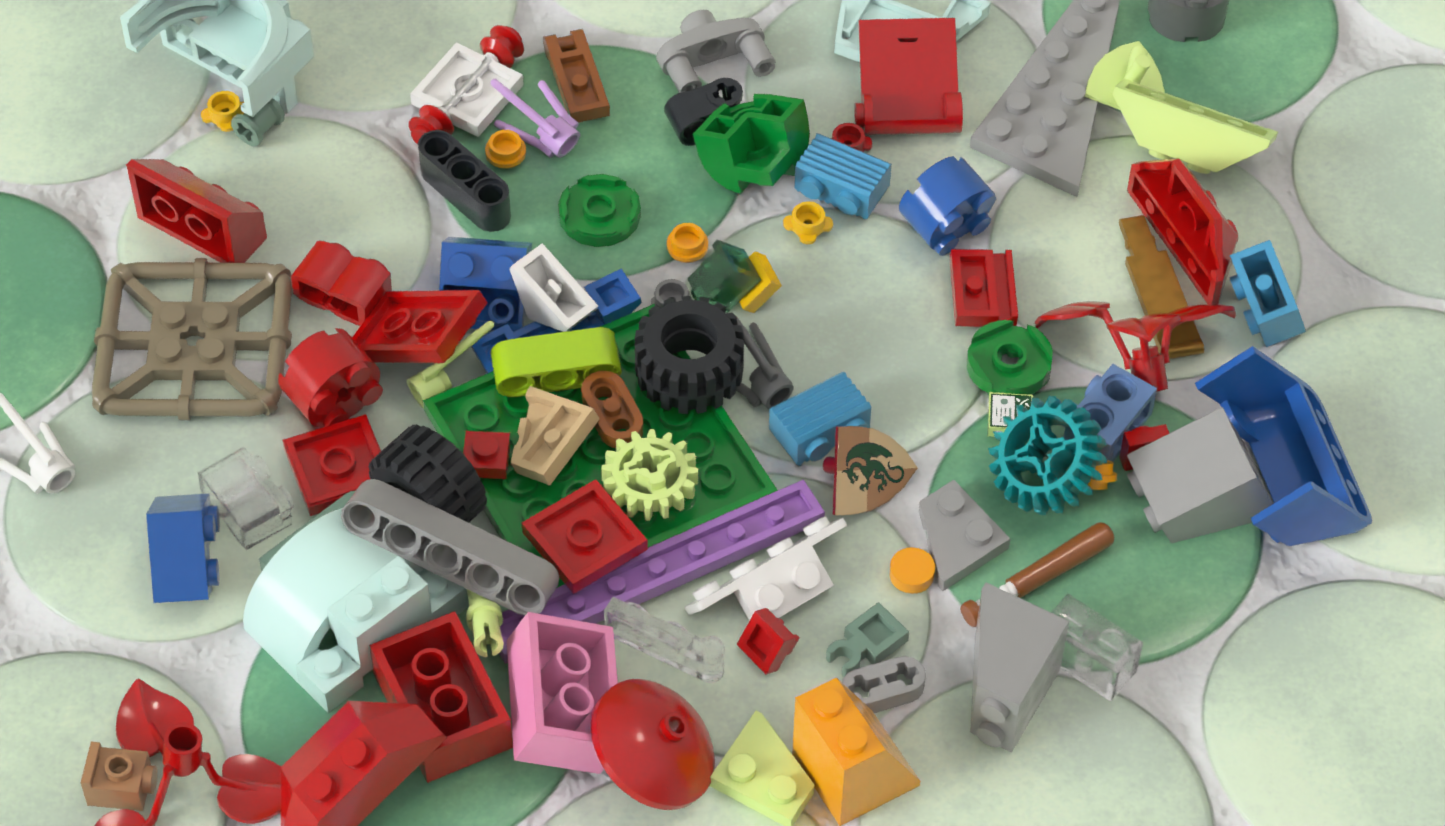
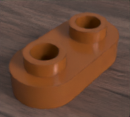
(615, 412)

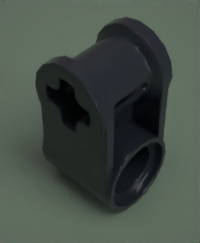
(691, 108)

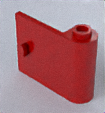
(908, 77)

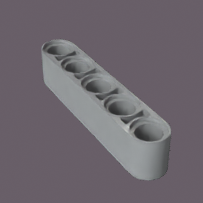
(385, 519)

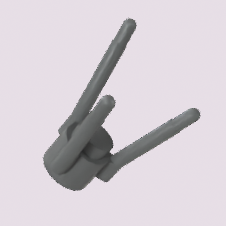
(768, 380)

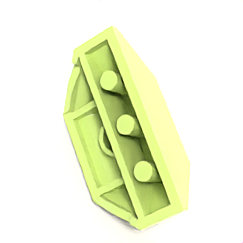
(1188, 130)

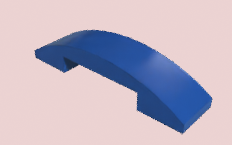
(611, 293)

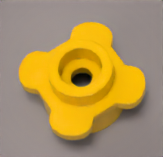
(221, 109)
(808, 221)

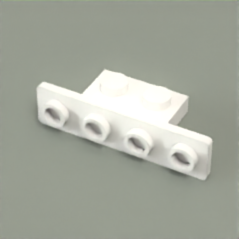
(781, 581)

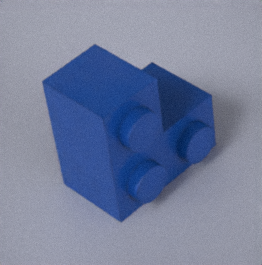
(179, 547)

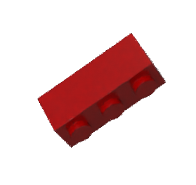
(195, 211)

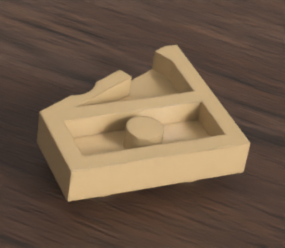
(550, 434)

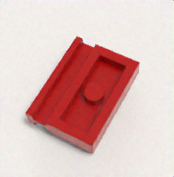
(982, 287)

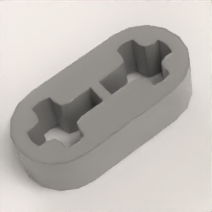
(882, 682)

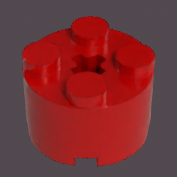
(330, 378)

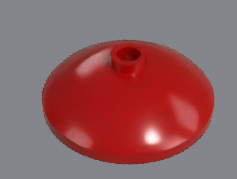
(652, 744)

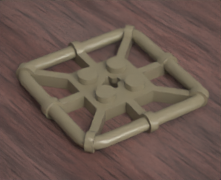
(173, 322)

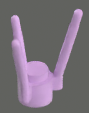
(556, 134)

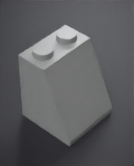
(1198, 479)
(1014, 665)

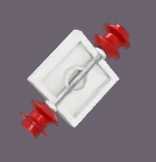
(460, 86)

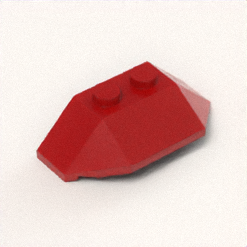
(1186, 222)
(355, 763)

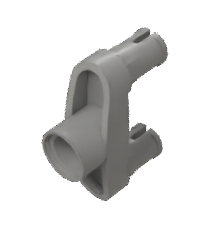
(710, 40)

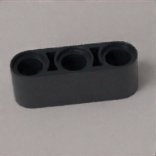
(464, 180)

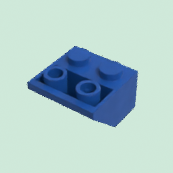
(485, 267)

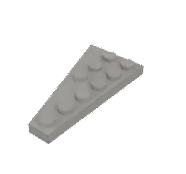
(1043, 115)

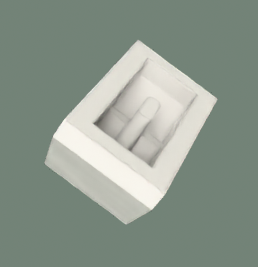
(550, 291)

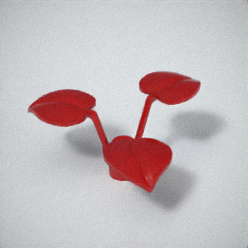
(1146, 360)
(162, 723)

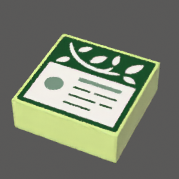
(1004, 405)

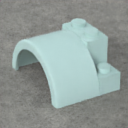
(343, 584)

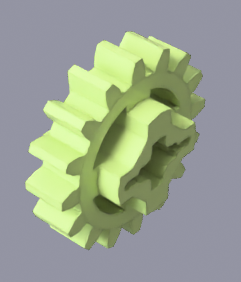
(646, 474)

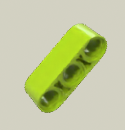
(553, 360)

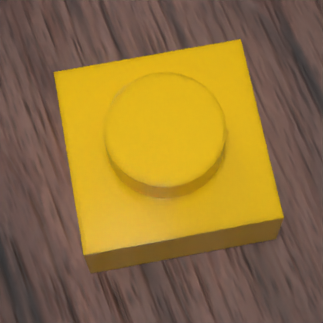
(765, 288)

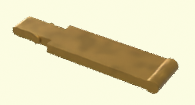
(1157, 285)

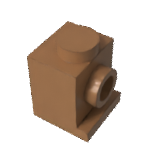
(118, 777)

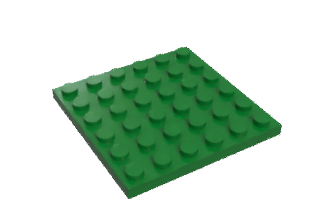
(725, 463)

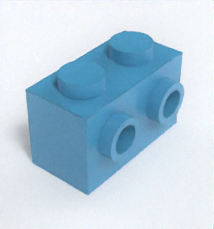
(1268, 294)

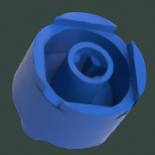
(948, 204)

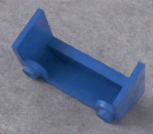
(1293, 447)

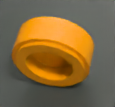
(912, 570)

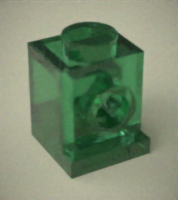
(724, 276)

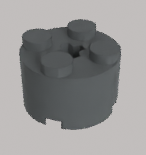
(1188, 18)

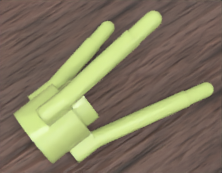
(434, 378)

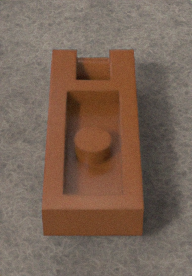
(577, 76)

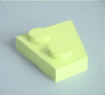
(764, 774)

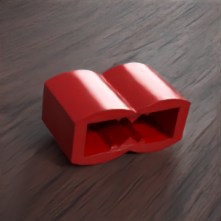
(340, 282)

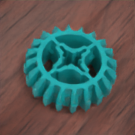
(1016, 457)

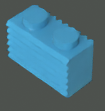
(842, 176)
(809, 420)

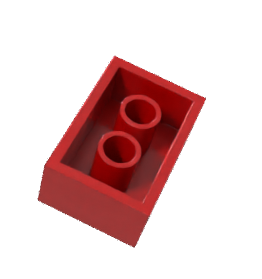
(445, 677)

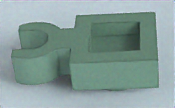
(869, 636)

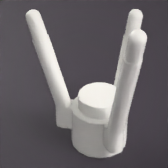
(49, 468)

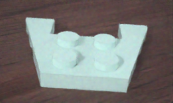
(966, 14)

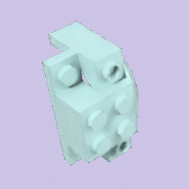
(239, 40)

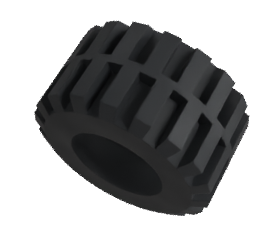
(694, 327)
(432, 471)

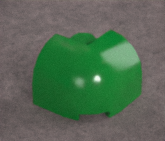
(753, 141)

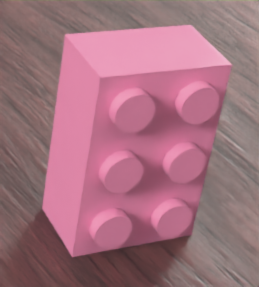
(554, 683)

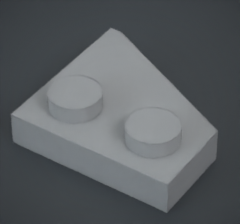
(959, 534)

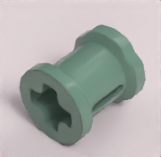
(252, 129)

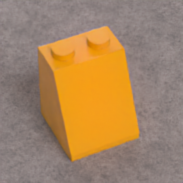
(847, 752)

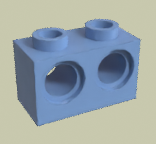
(1131, 410)

